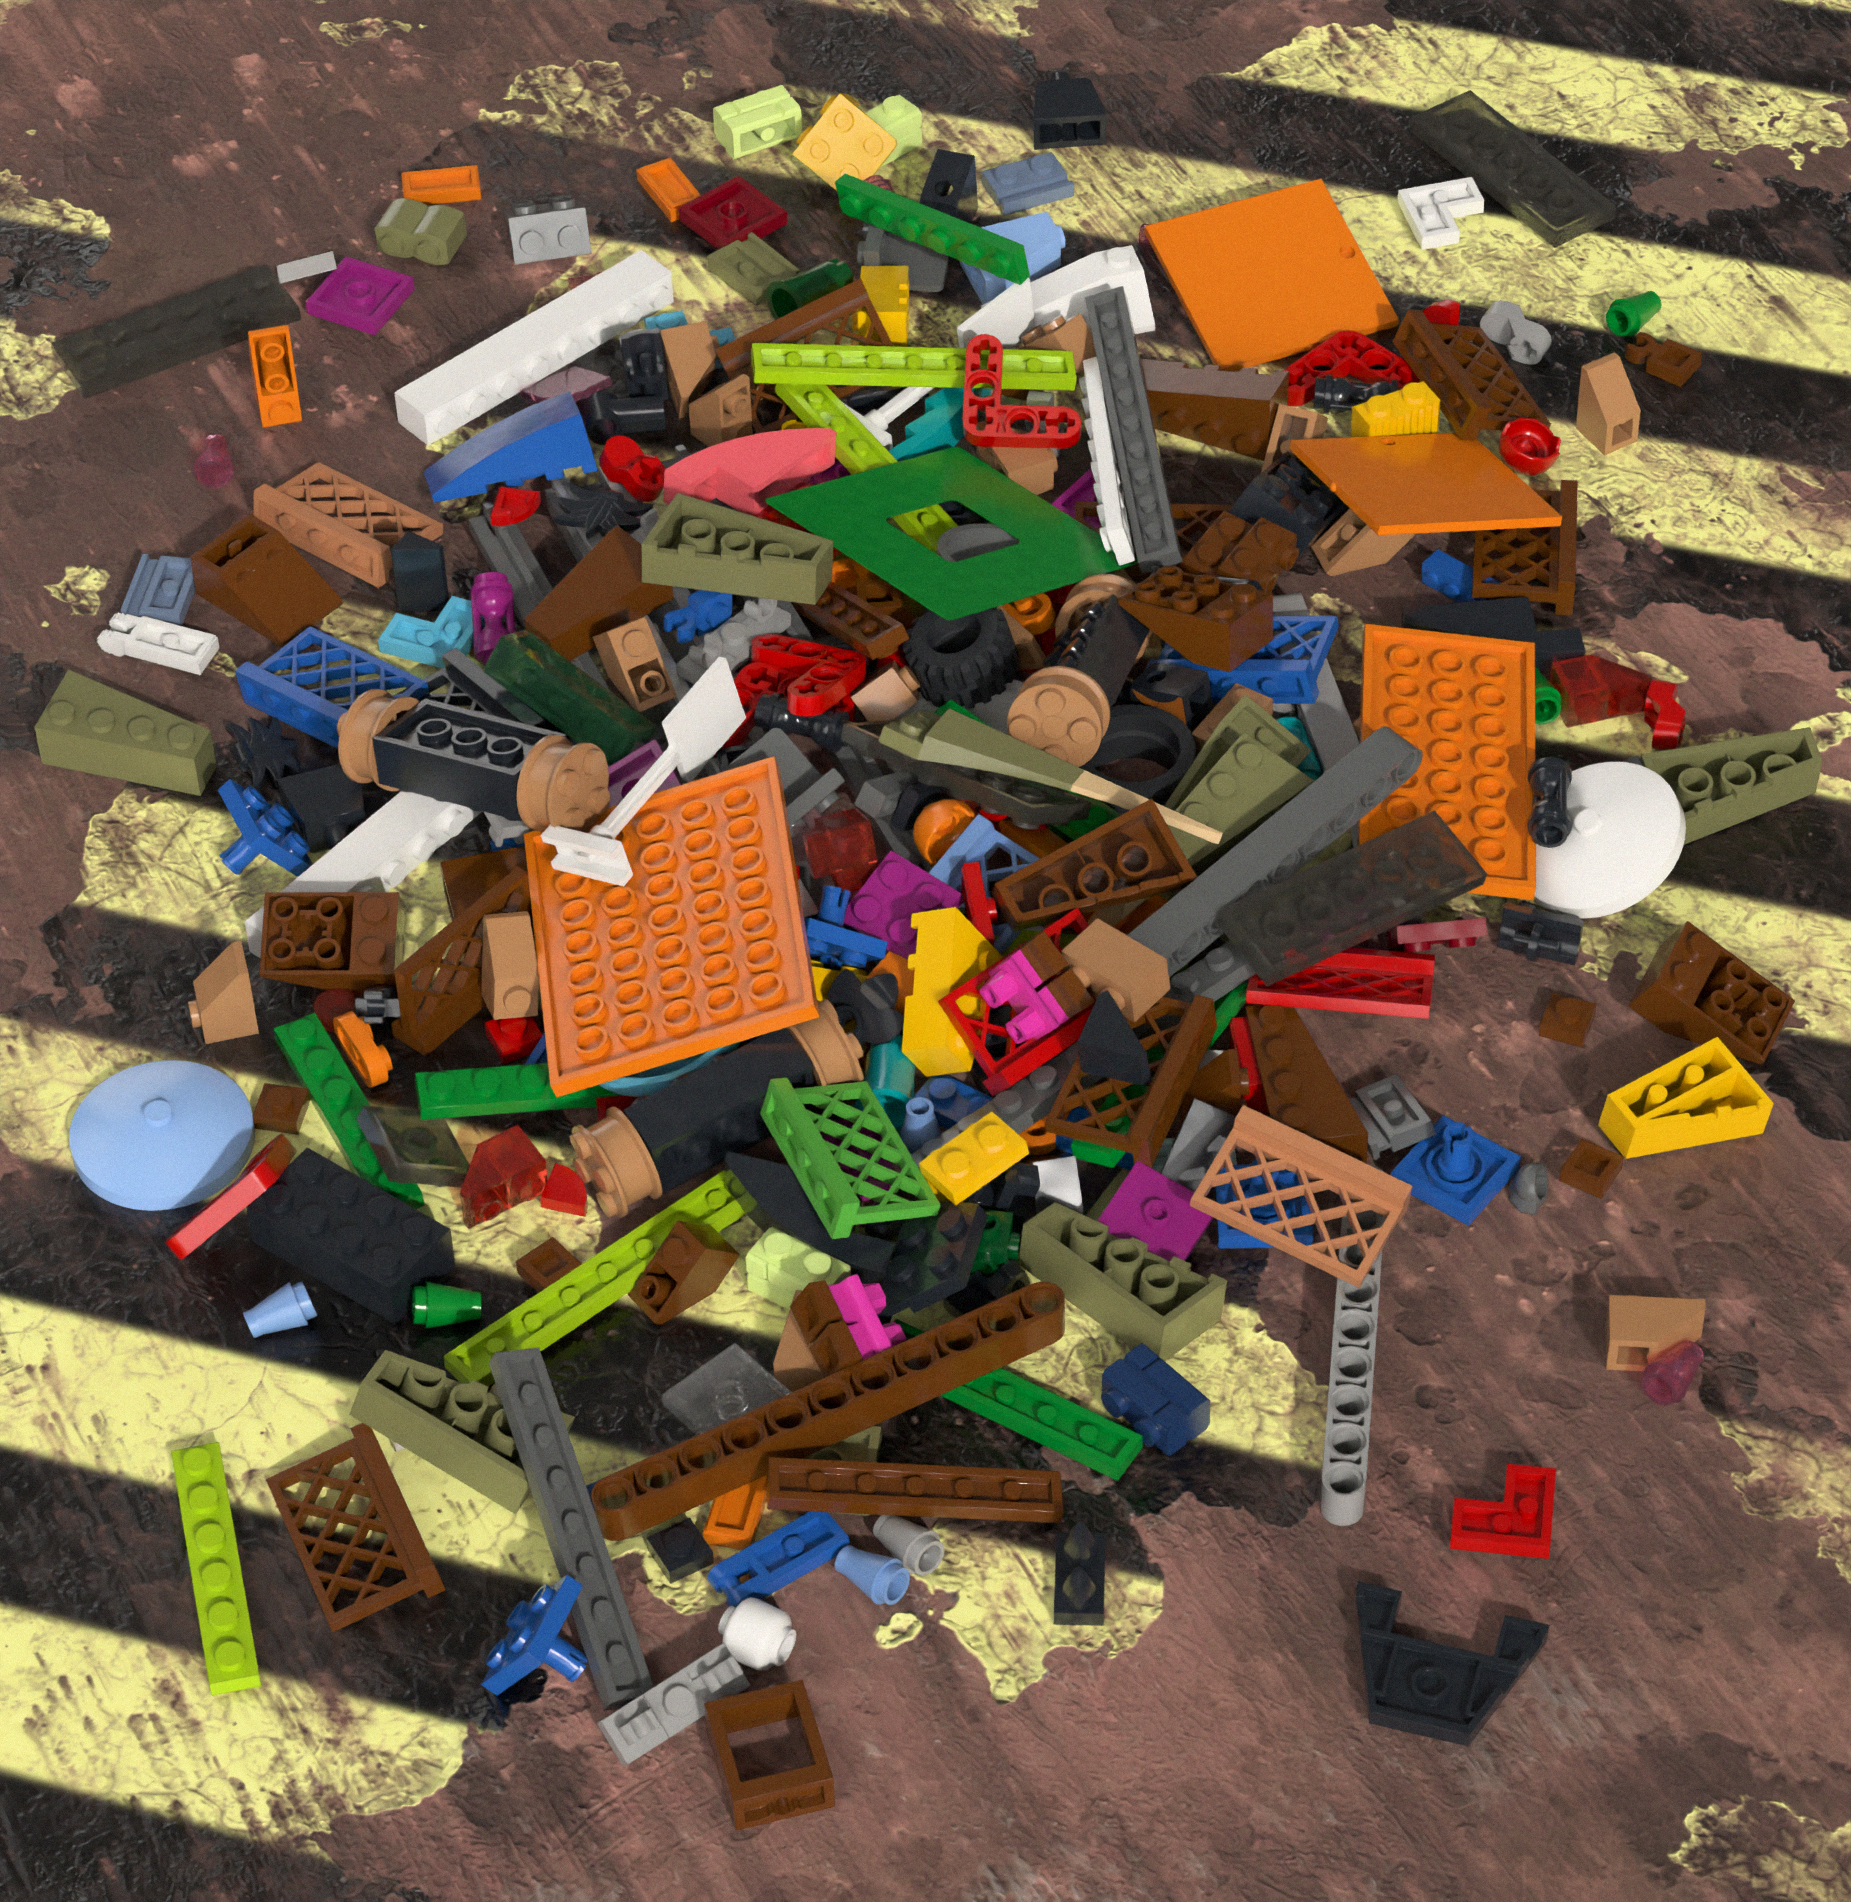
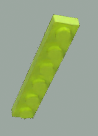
(215, 1569)

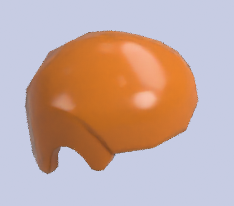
(940, 827)

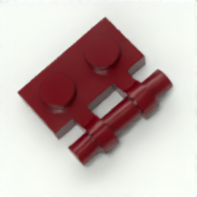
(1451, 933)

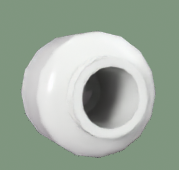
(757, 1634)

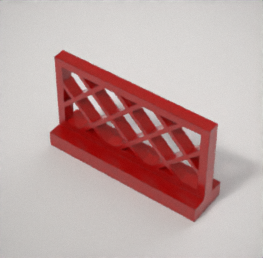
(1357, 983)
(1032, 1053)

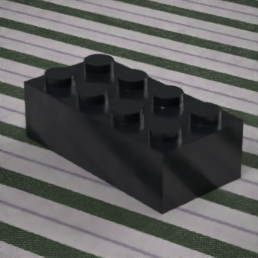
(350, 1235)

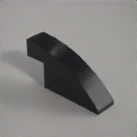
(1500, 620)
(777, 1200)

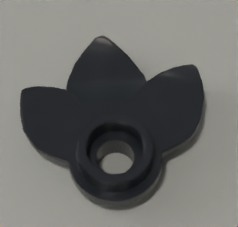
(869, 1005)

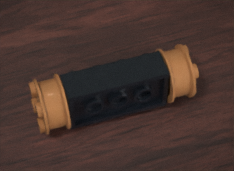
(1070, 699)
(473, 761)
(706, 1113)

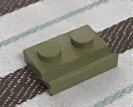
(750, 267)

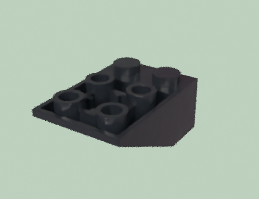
(1292, 499)

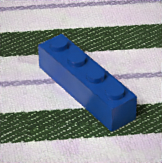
(1450, 577)

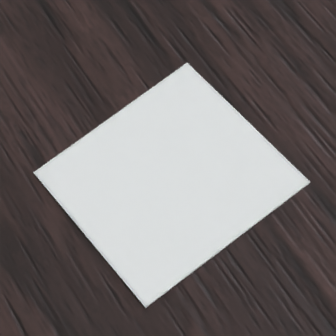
(306, 267)

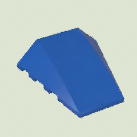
(518, 448)

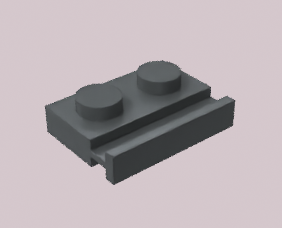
(1391, 1116)

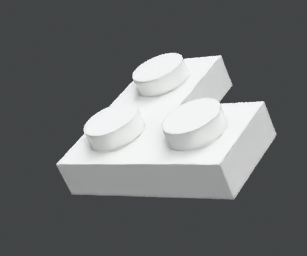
(1433, 206)

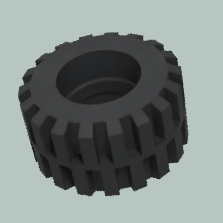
(961, 657)

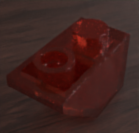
(1597, 689)
(501, 1176)

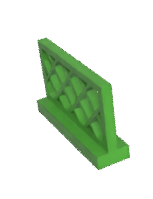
(817, 1160)

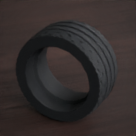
(1146, 735)

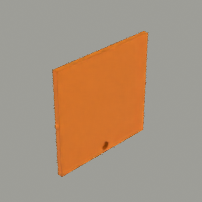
(1270, 275)
(1424, 483)

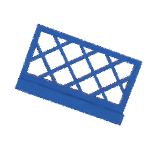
(1282, 677)
(310, 708)

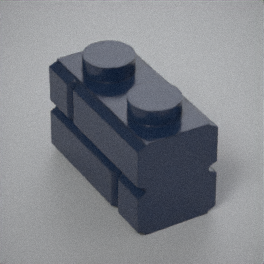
(1155, 1400)

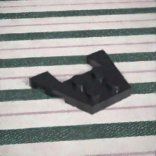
(929, 1256)
(1431, 1685)

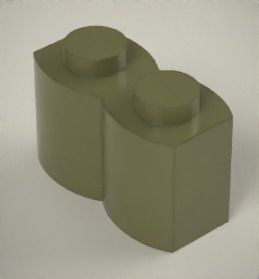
(421, 231)

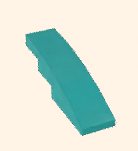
(939, 426)

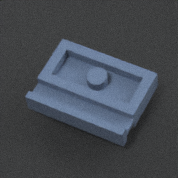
(1027, 183)
(161, 589)

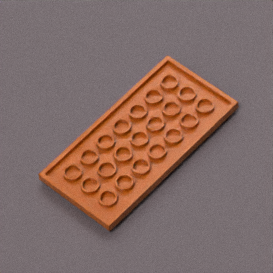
(1475, 721)

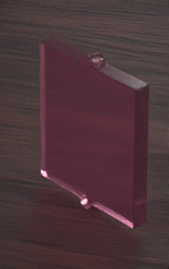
(575, 379)

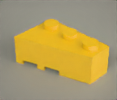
(890, 297)
(945, 958)
(1686, 1104)

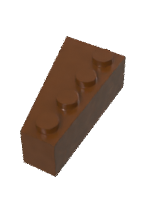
(1216, 405)
(1102, 869)
(1299, 1083)

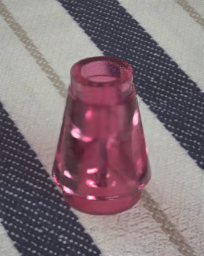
(214, 462)
(1672, 1373)

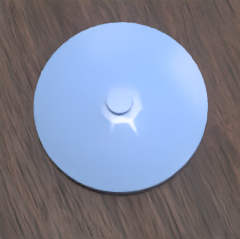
(162, 1135)

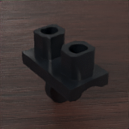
(644, 363)
(1540, 933)
(1009, 1191)

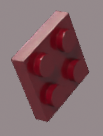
(732, 213)

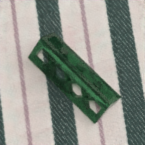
(566, 695)

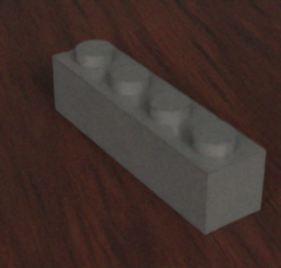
(882, 794)

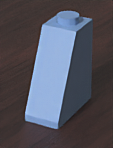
(1042, 249)

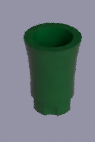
(807, 286)

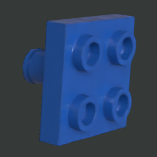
(264, 831)
(835, 944)
(1457, 1170)
(1233, 1238)
(535, 1638)

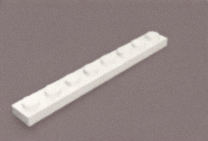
(1105, 468)

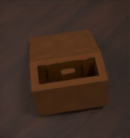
(262, 581)
(1203, 617)
(332, 939)
(1708, 993)

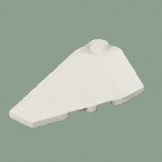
(1066, 288)

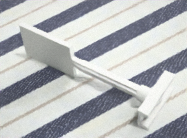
(1004, 317)
(694, 734)

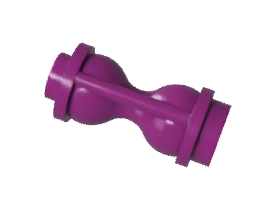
(492, 600)

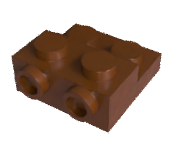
(1243, 551)

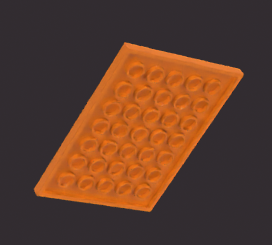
(690, 949)

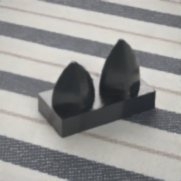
(1079, 1577)

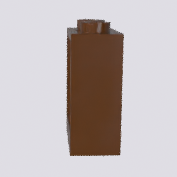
(758, 1799)

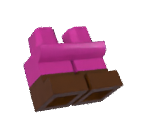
(1041, 1009)
(844, 1323)

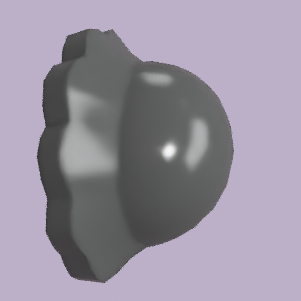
(1529, 1187)

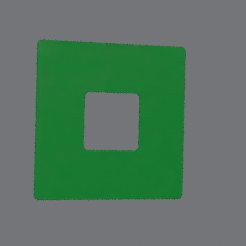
(854, 513)

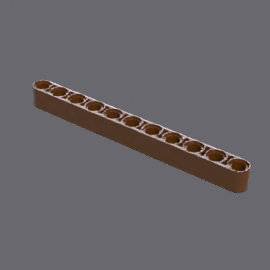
(828, 1410)

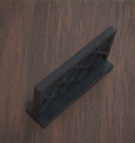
(474, 688)

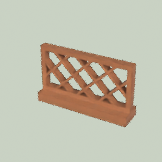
(336, 537)
(1310, 1161)

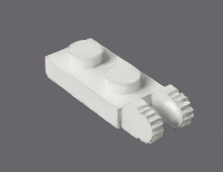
(159, 642)

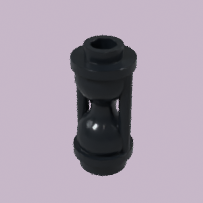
(1340, 394)
(822, 729)
(1549, 818)

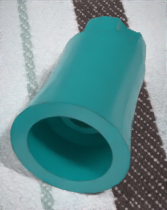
(890, 1078)

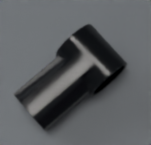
(611, 416)

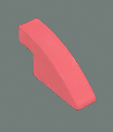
(752, 468)

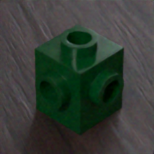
(997, 1243)

